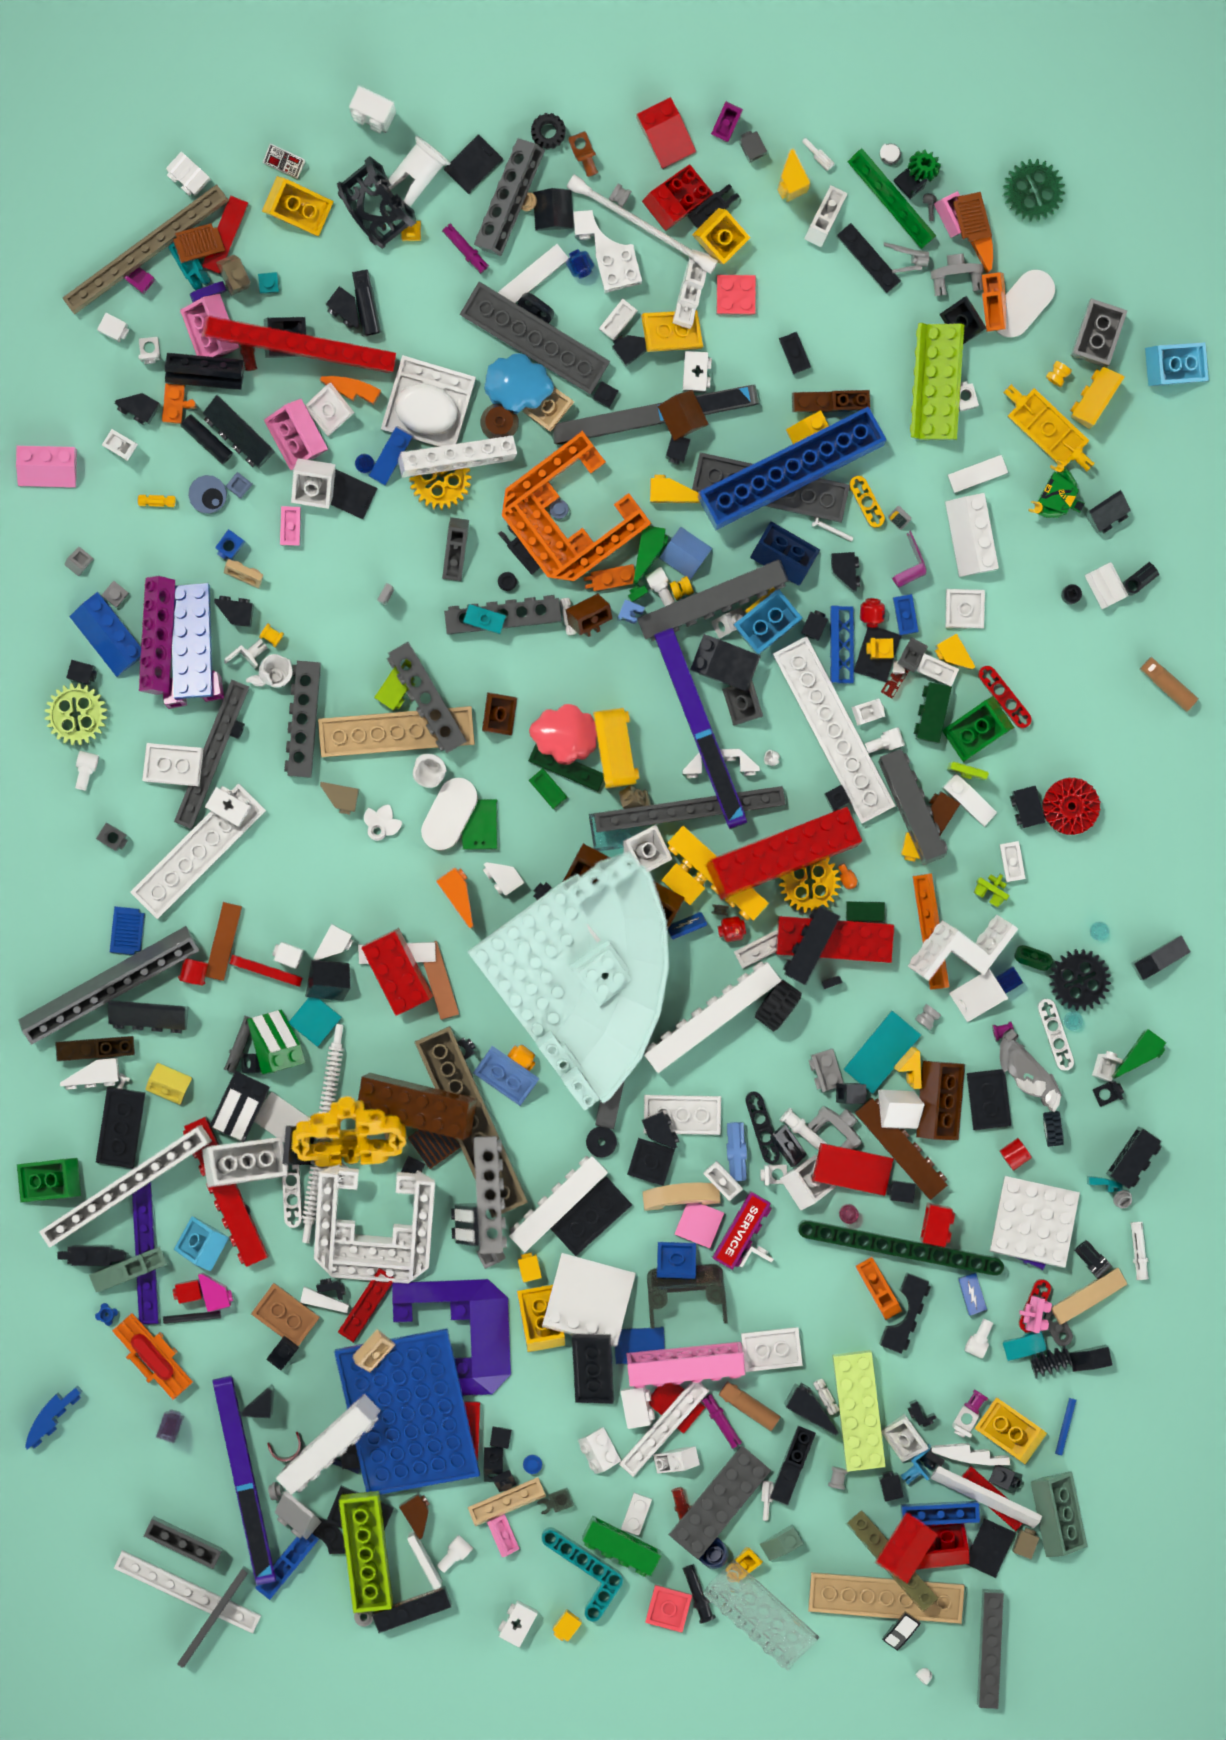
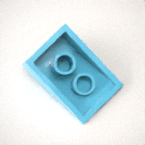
(1176, 364)

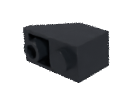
(344, 305)
(140, 406)
(844, 569)
(236, 612)
(658, 1129)

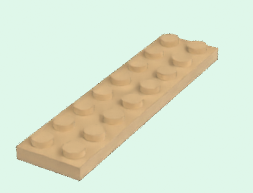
(387, 732)
(881, 1598)

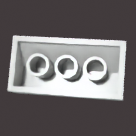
(971, 535)

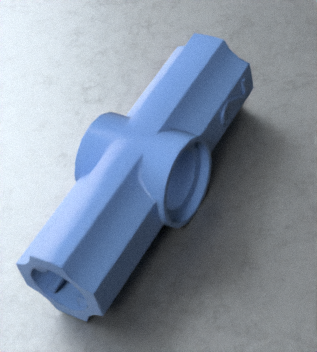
(736, 1150)

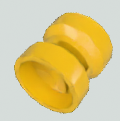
(1059, 372)
(685, 585)

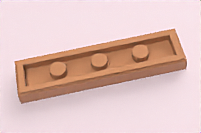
(441, 986)

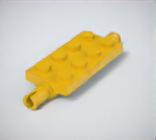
(1048, 427)

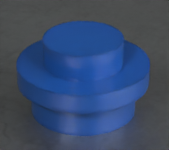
(532, 1464)

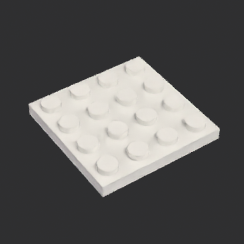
(1034, 1222)

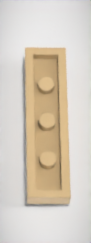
(506, 1501)

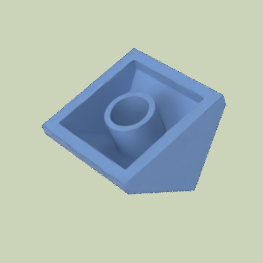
(685, 553)

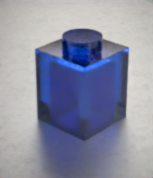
(1009, 979)

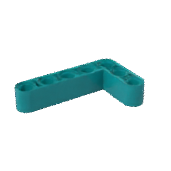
(587, 1567)

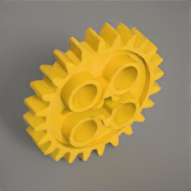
(450, 493)
(827, 880)

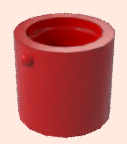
(193, 971)
(1015, 1154)

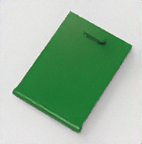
(481, 826)

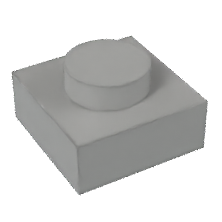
(115, 594)

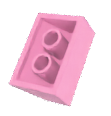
(194, 319)
(295, 433)
(46, 466)

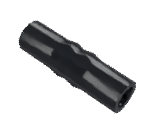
(206, 439)

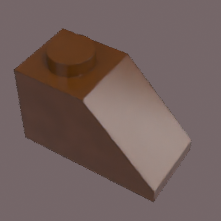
(942, 809)
(416, 1513)

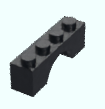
(896, 1336)

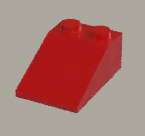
(666, 132)

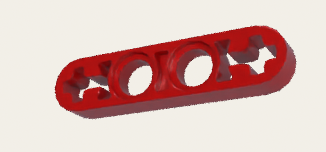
(1007, 694)
(265, 970)

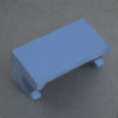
(628, 610)

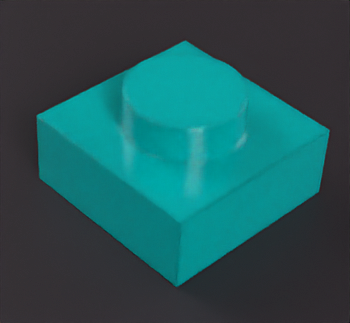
(268, 283)

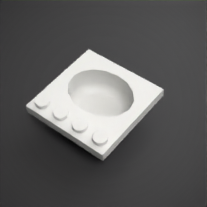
(428, 402)

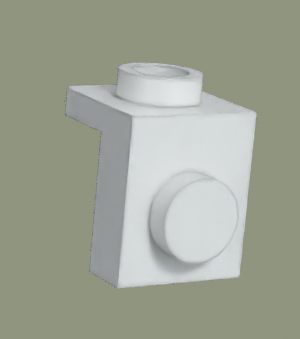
(868, 711)
(1106, 1065)

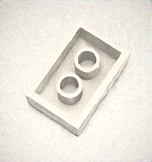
(372, 110)

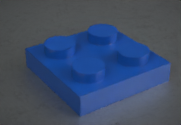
(676, 1260)

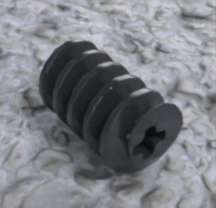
(1050, 1361)

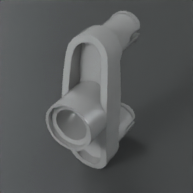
(955, 266)
(843, 1122)

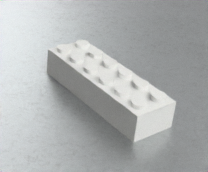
(329, 1445)

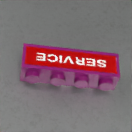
(741, 1230)

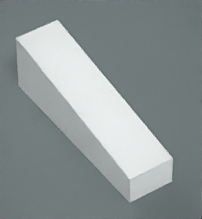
(311, 1297)

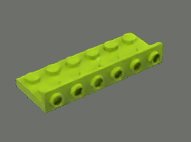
(937, 381)

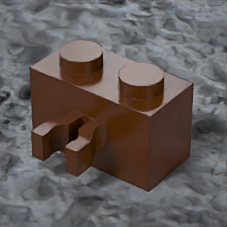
(589, 615)

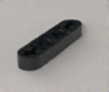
(759, 1128)

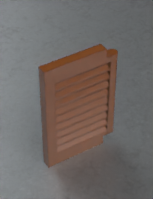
(972, 217)
(198, 242)

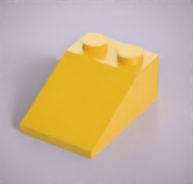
(297, 206)
(533, 1307)
(1010, 1430)

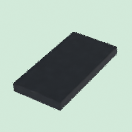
(120, 1127)
(591, 1216)
(593, 1368)

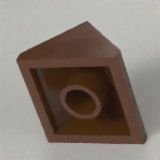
(682, 414)
(499, 714)

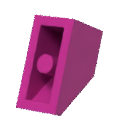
(214, 1293)

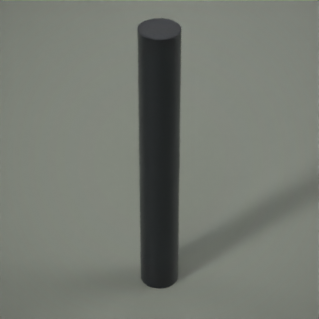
(192, 1317)

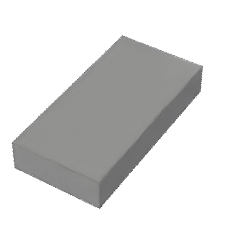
(385, 594)

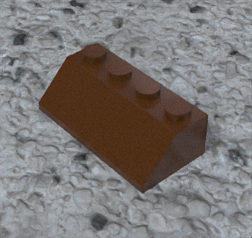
(942, 1100)

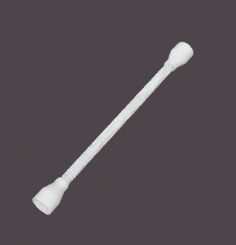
(578, 185)

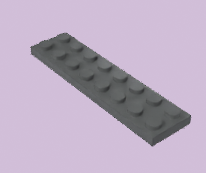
(534, 337)
(817, 499)

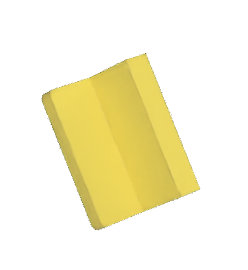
(168, 1083)

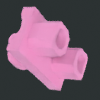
(1033, 1314)

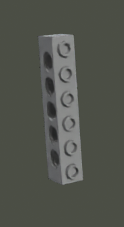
(488, 1244)

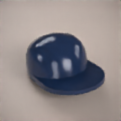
(715, 1555)

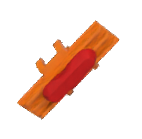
(154, 1353)

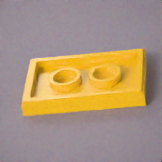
(665, 336)

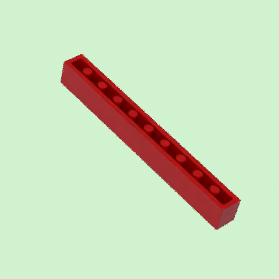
(298, 344)

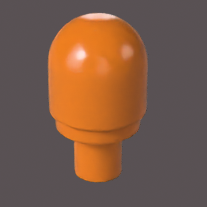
(847, 877)

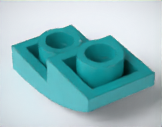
(1024, 1346)

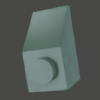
(781, 1543)

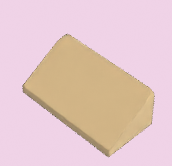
(373, 1351)

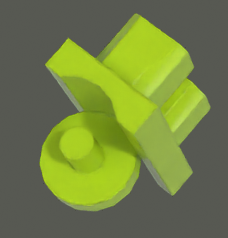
(998, 896)

